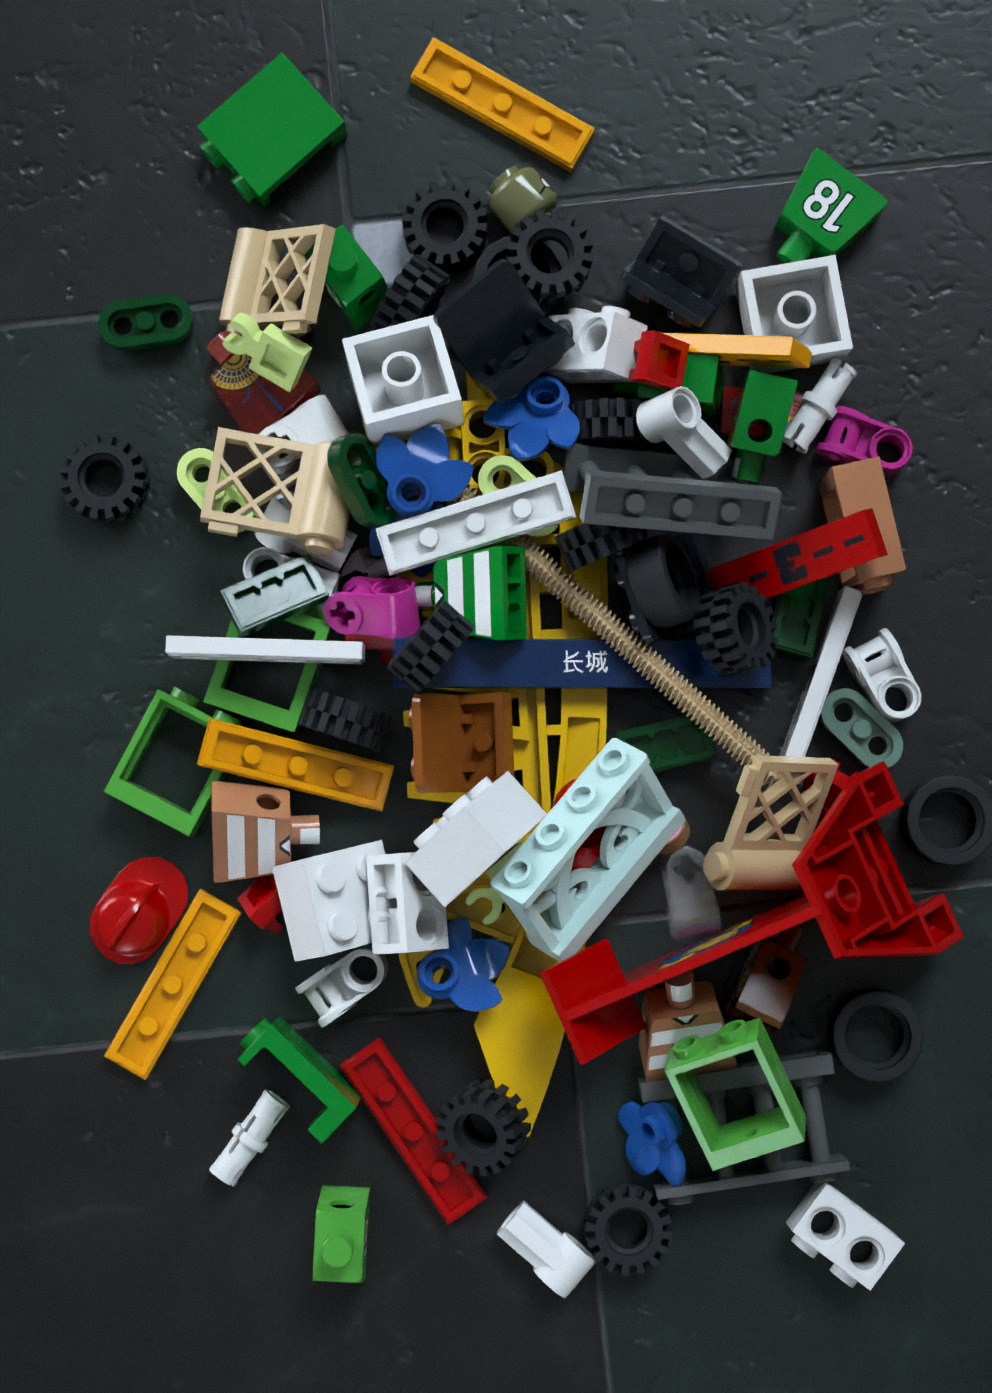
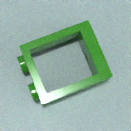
(285, 719)
(125, 790)
(750, 1135)

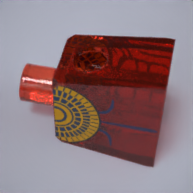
(251, 397)

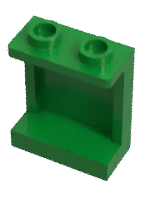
(270, 129)
(310, 1068)

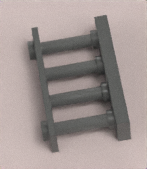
(666, 494)
(807, 1073)

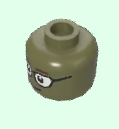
(520, 194)

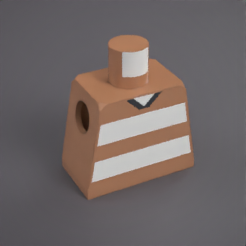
(255, 830)
(675, 1013)

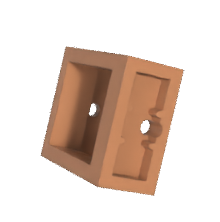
(850, 490)

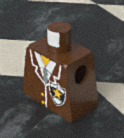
(759, 994)

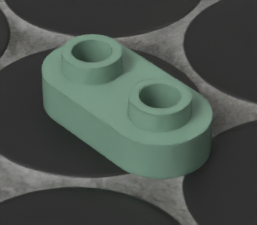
(860, 728)

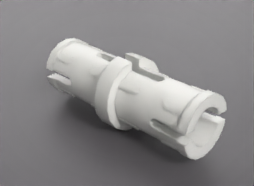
(819, 405)
(249, 1137)

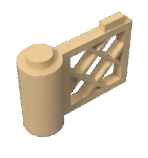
(258, 276)
(317, 510)
(766, 855)

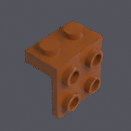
(460, 740)

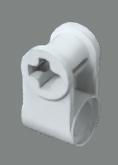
(309, 423)
(882, 673)
(338, 988)

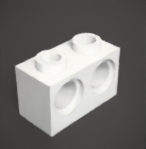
(601, 346)
(402, 909)
(849, 1227)

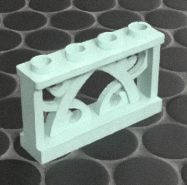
(633, 837)

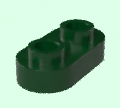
(147, 322)
(360, 480)

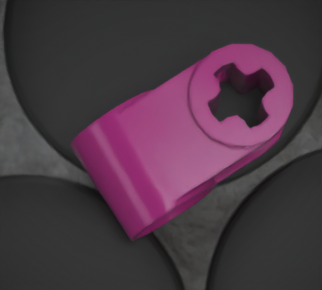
(862, 439)
(374, 607)

